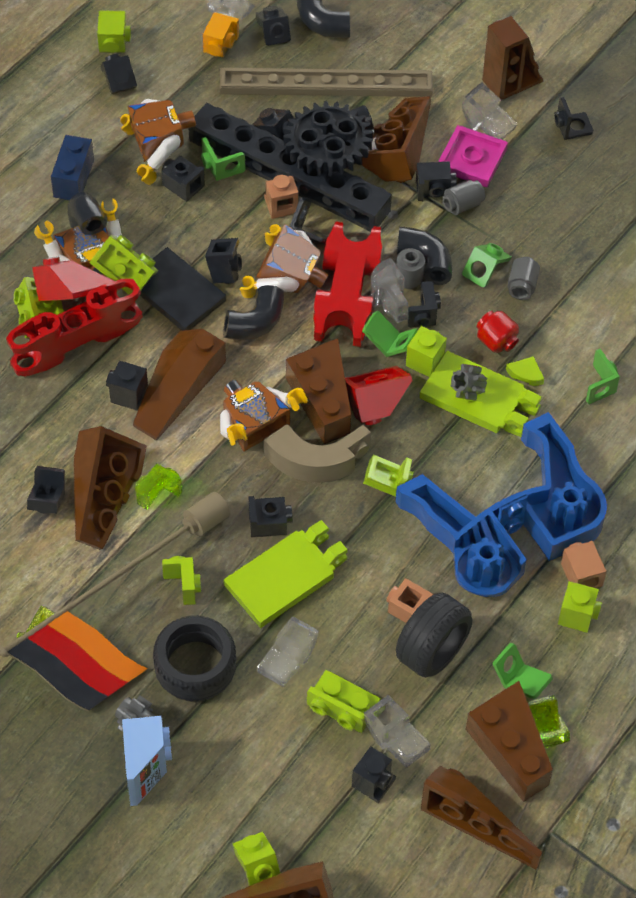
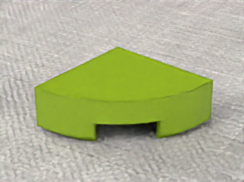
(526, 371)

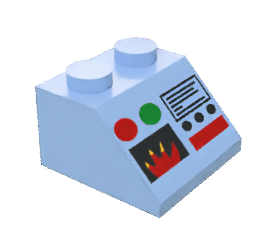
(146, 754)

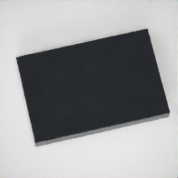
(181, 291)

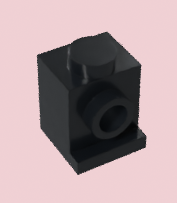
(182, 177)
(433, 179)
(224, 260)
(269, 516)
(373, 774)

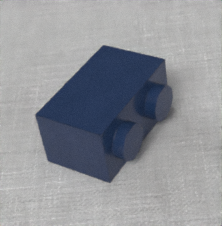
(72, 167)

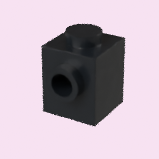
(127, 385)

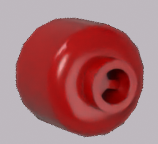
(498, 331)

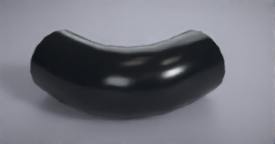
(323, 21)
(86, 213)
(437, 256)
(260, 319)

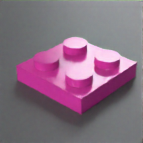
(474, 155)

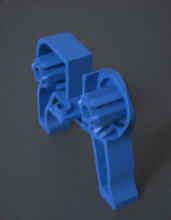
(556, 515)

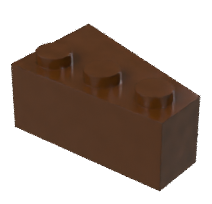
(509, 59)
(323, 381)
(511, 741)

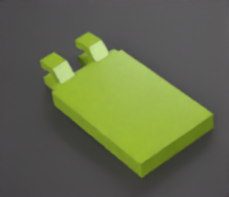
(491, 409)
(285, 573)

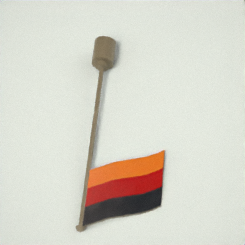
(77, 656)

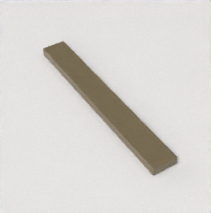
(326, 82)

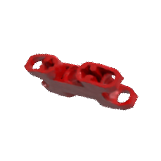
(344, 302)
(55, 334)

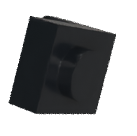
(274, 25)
(118, 73)
(274, 121)
(426, 313)
(47, 490)

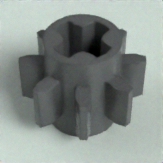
(468, 382)
(133, 708)

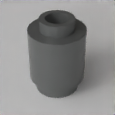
(463, 197)
(411, 265)
(523, 278)

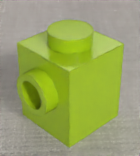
(113, 31)
(425, 351)
(579, 607)

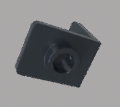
(564, 118)
(298, 221)

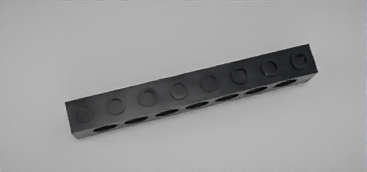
(266, 157)

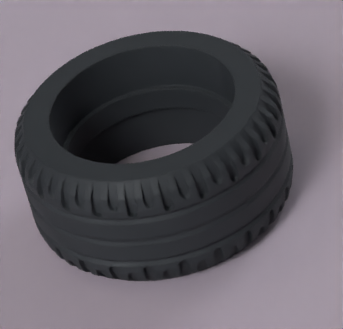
(189, 630)
(434, 635)

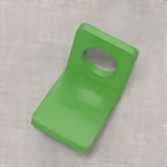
(218, 166)
(490, 255)
(386, 336)
(609, 375)
(531, 679)

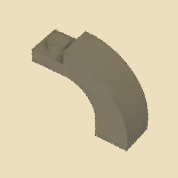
(315, 462)

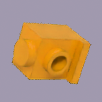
(220, 34)

